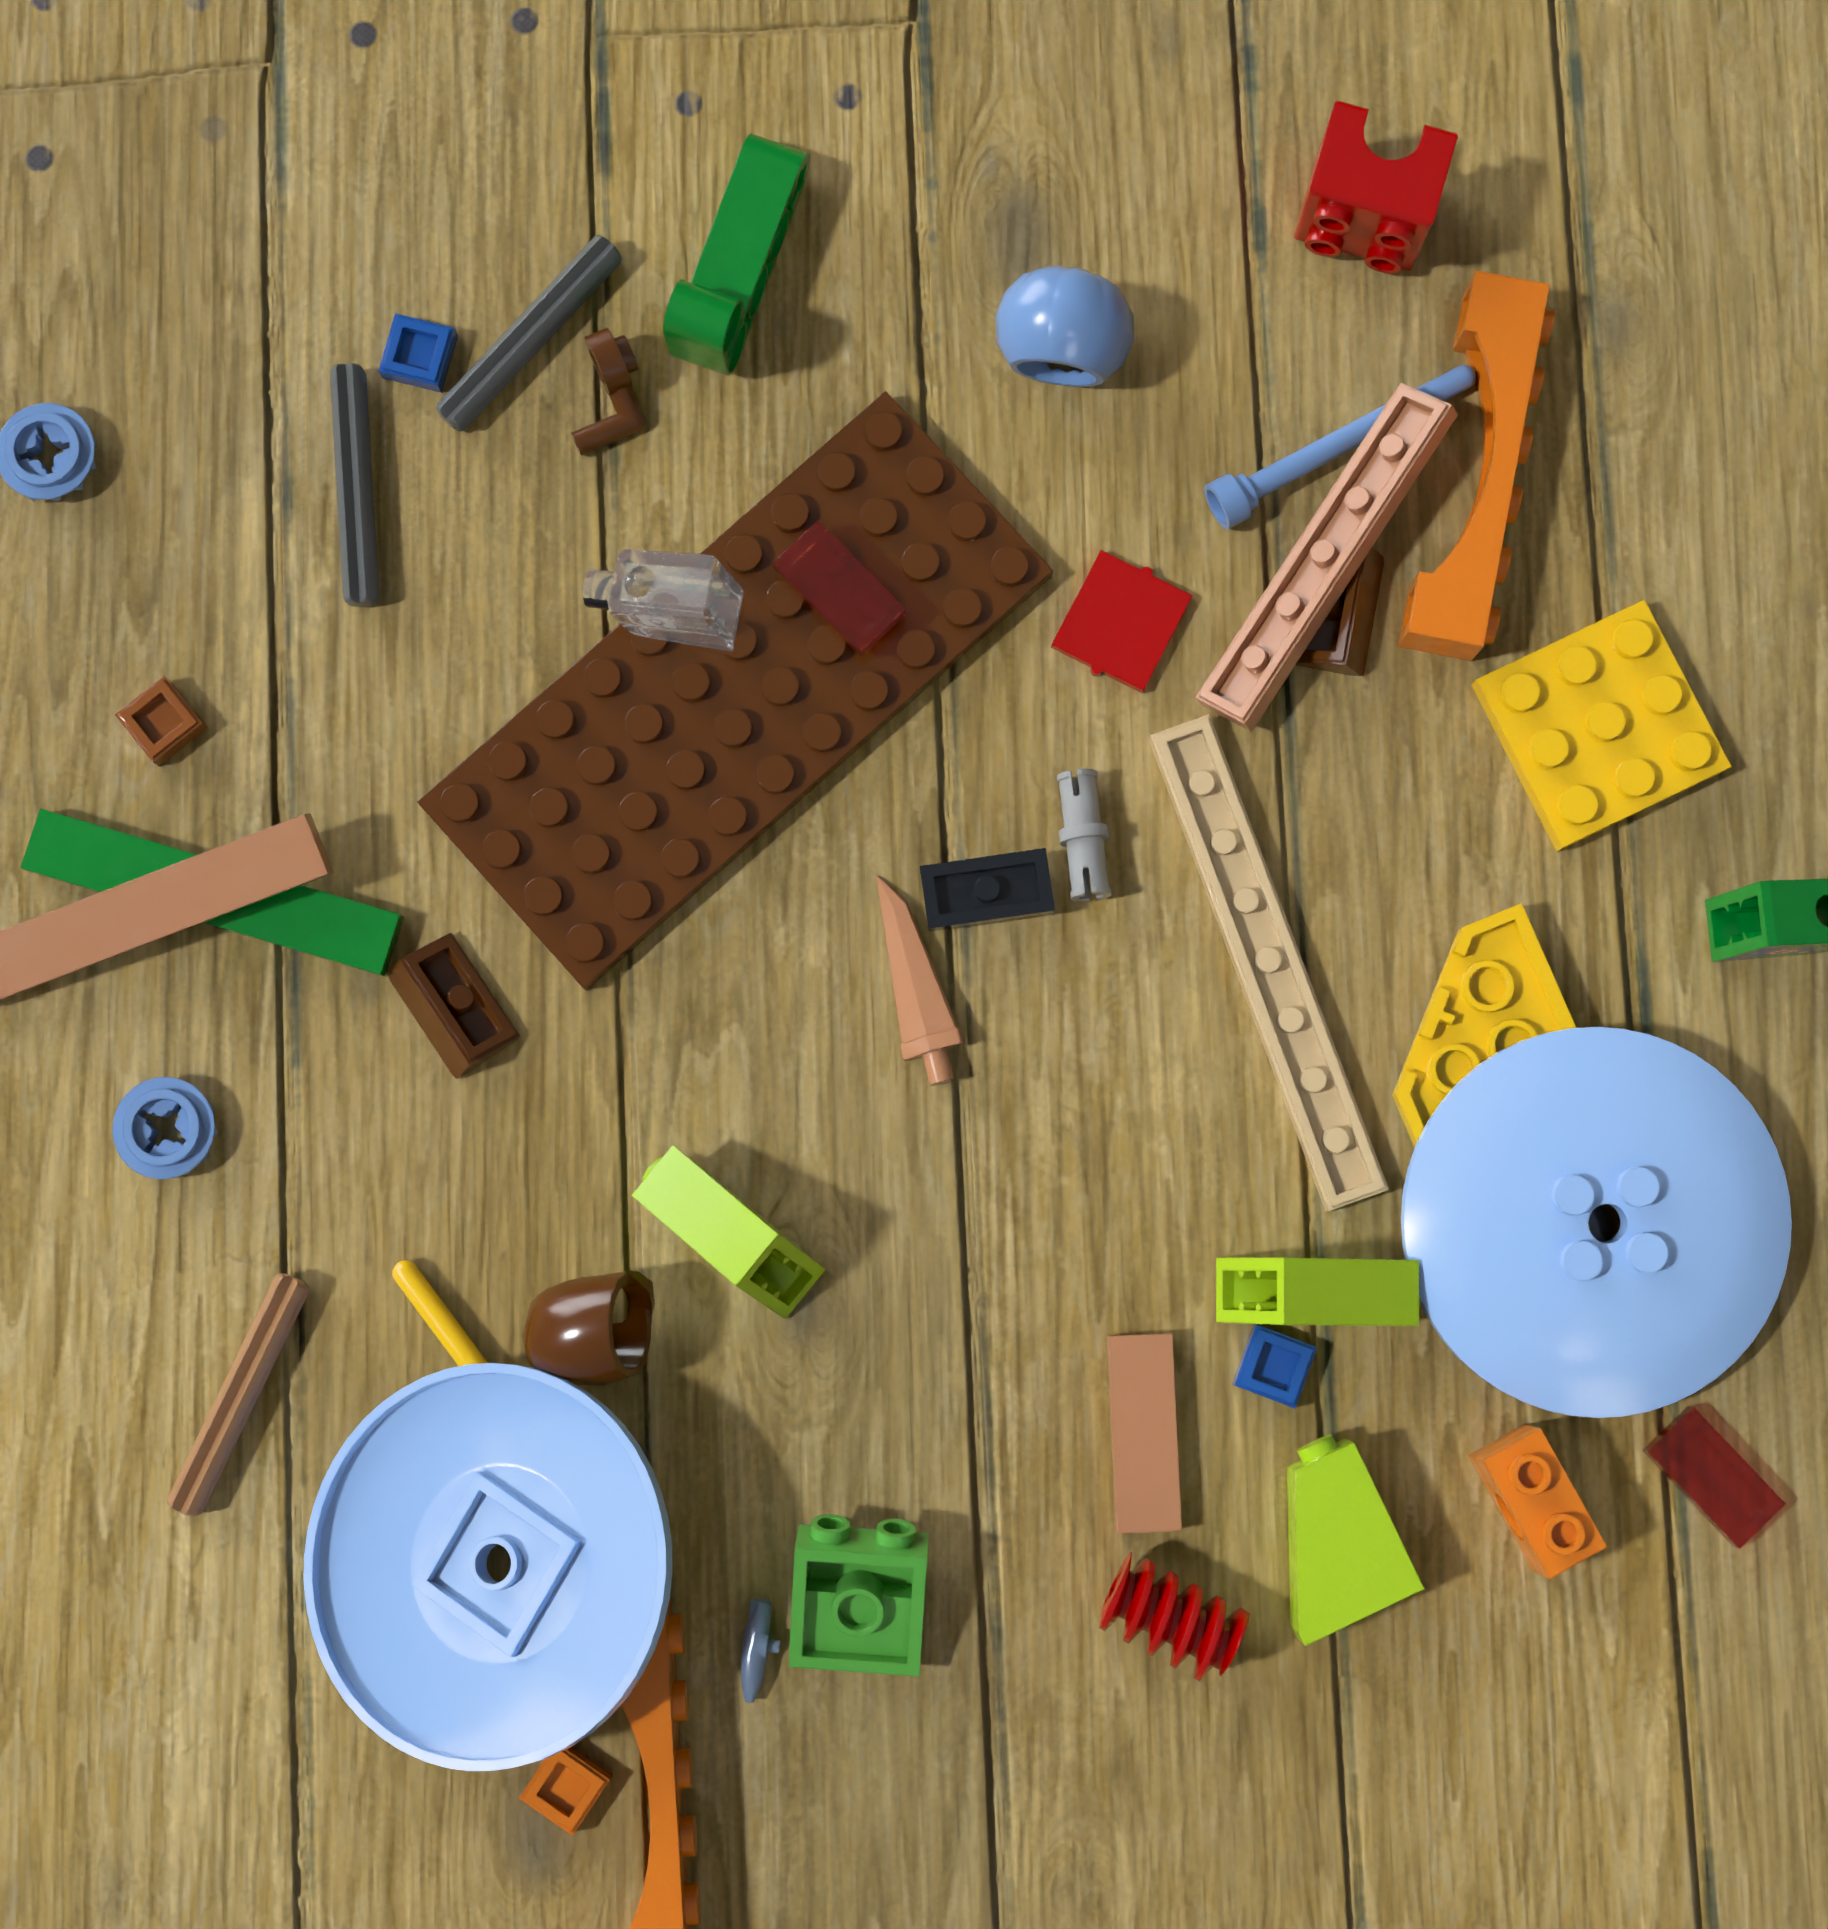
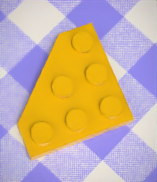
(1486, 999)

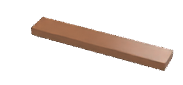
(1326, 556)
(161, 904)

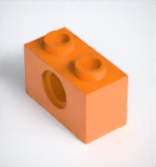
(1537, 1501)

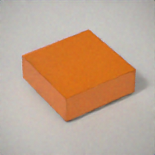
(565, 1788)

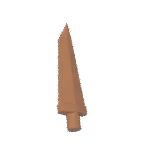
(921, 1005)

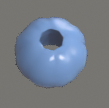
(1064, 320)

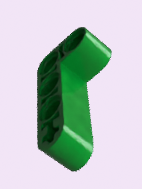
(715, 311)

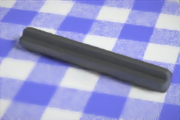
(529, 333)
(354, 485)

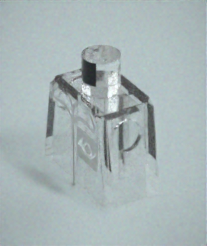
(669, 597)

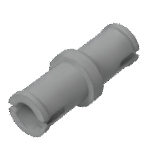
(1083, 835)

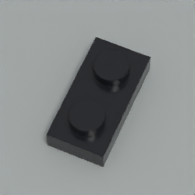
(987, 889)

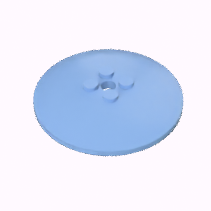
(1506, 1202)
(402, 1583)

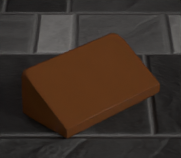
(1345, 634)
(452, 1005)

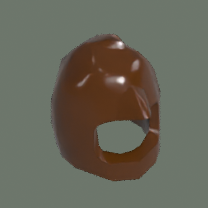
(573, 1330)

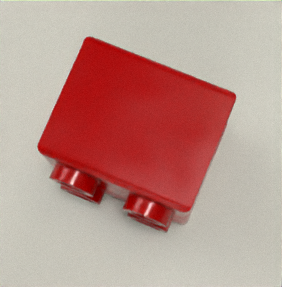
(1370, 202)

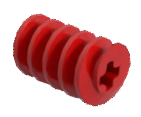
(1173, 1617)

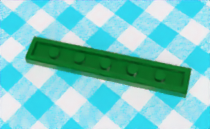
(294, 919)

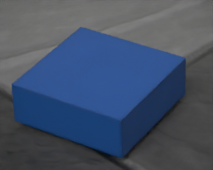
(418, 352)
(1274, 1366)

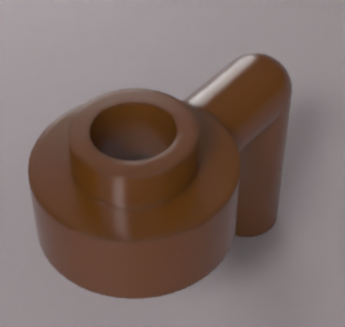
(613, 364)

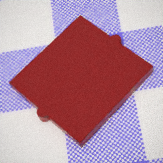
(1121, 621)

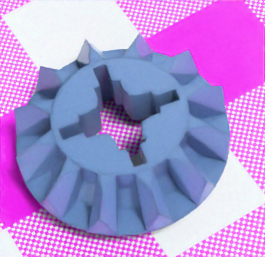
(24, 438)
(136, 1135)

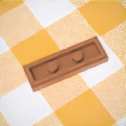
(1144, 1433)

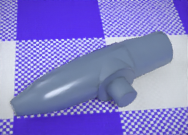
(756, 1647)

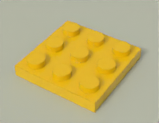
(1600, 725)

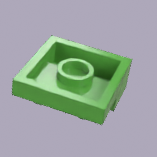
(858, 1596)

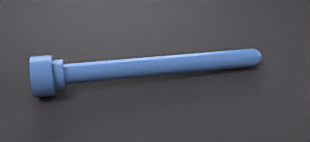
(1236, 496)

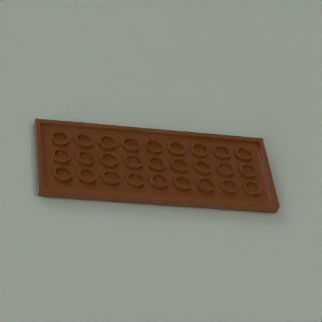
(678, 756)

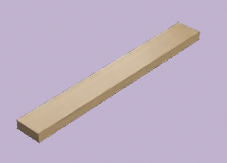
(1268, 963)

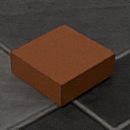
(161, 721)

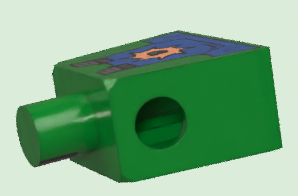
(1769, 920)

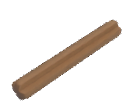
(238, 1395)

